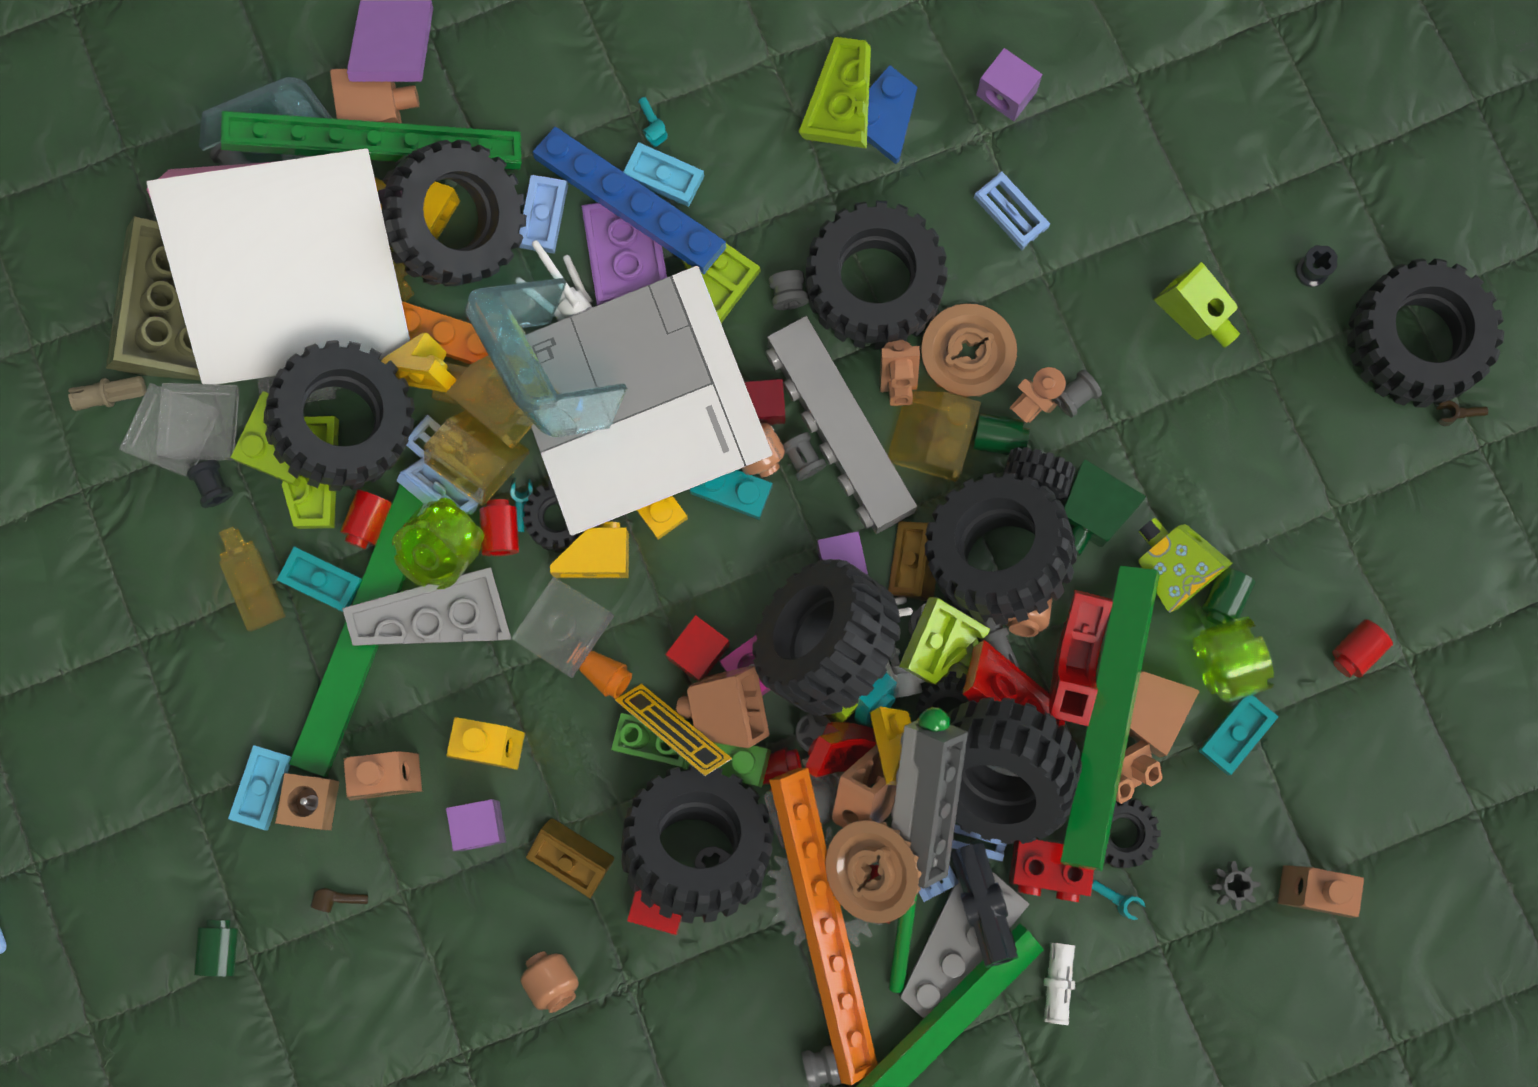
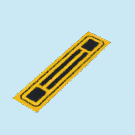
(673, 729)

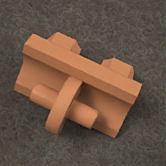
(899, 371)
(1038, 395)
(1137, 769)

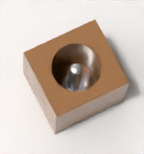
(307, 802)

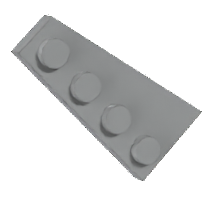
(459, 613)
(951, 951)

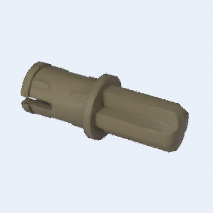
(106, 392)

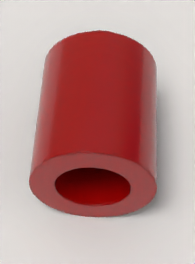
(365, 519)
(500, 528)
(1361, 649)

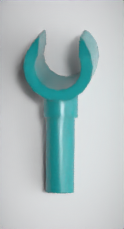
(655, 132)
(520, 500)
(1118, 899)

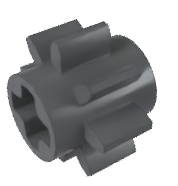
(1234, 875)

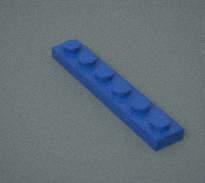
(629, 200)

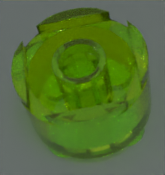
(437, 544)
(1234, 660)

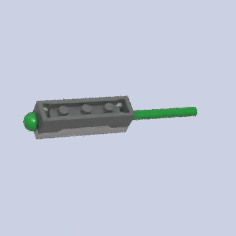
(926, 811)

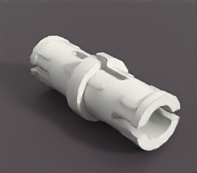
(1059, 983)

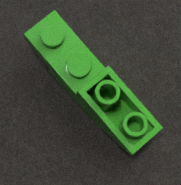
(639, 741)

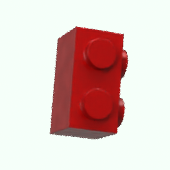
(1040, 867)

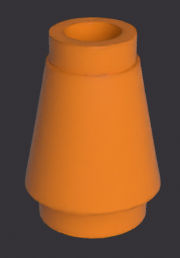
(606, 674)

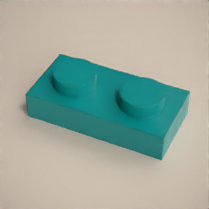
(737, 492)
(319, 579)
(881, 695)
(1238, 734)

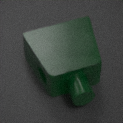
(1098, 505)

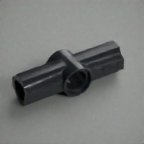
(984, 905)

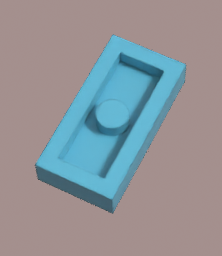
(664, 174)
(260, 788)

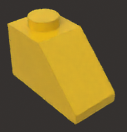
(595, 554)

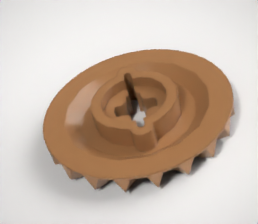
(972, 326)
(848, 871)

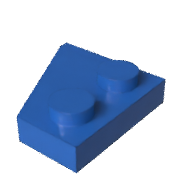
(890, 112)

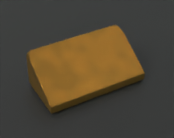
(910, 567)
(570, 857)

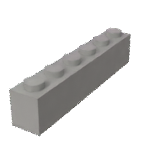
(840, 425)

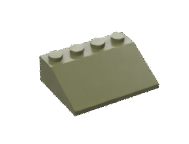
(148, 320)

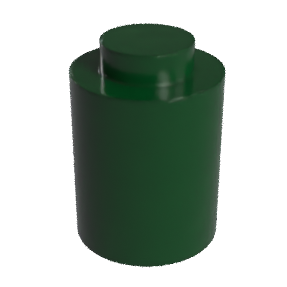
(999, 434)
(1228, 596)
(216, 949)

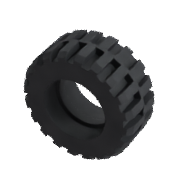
(495, 202)
(878, 229)
(1454, 298)
(351, 370)
(992, 505)
(826, 637)
(1030, 747)
(688, 889)

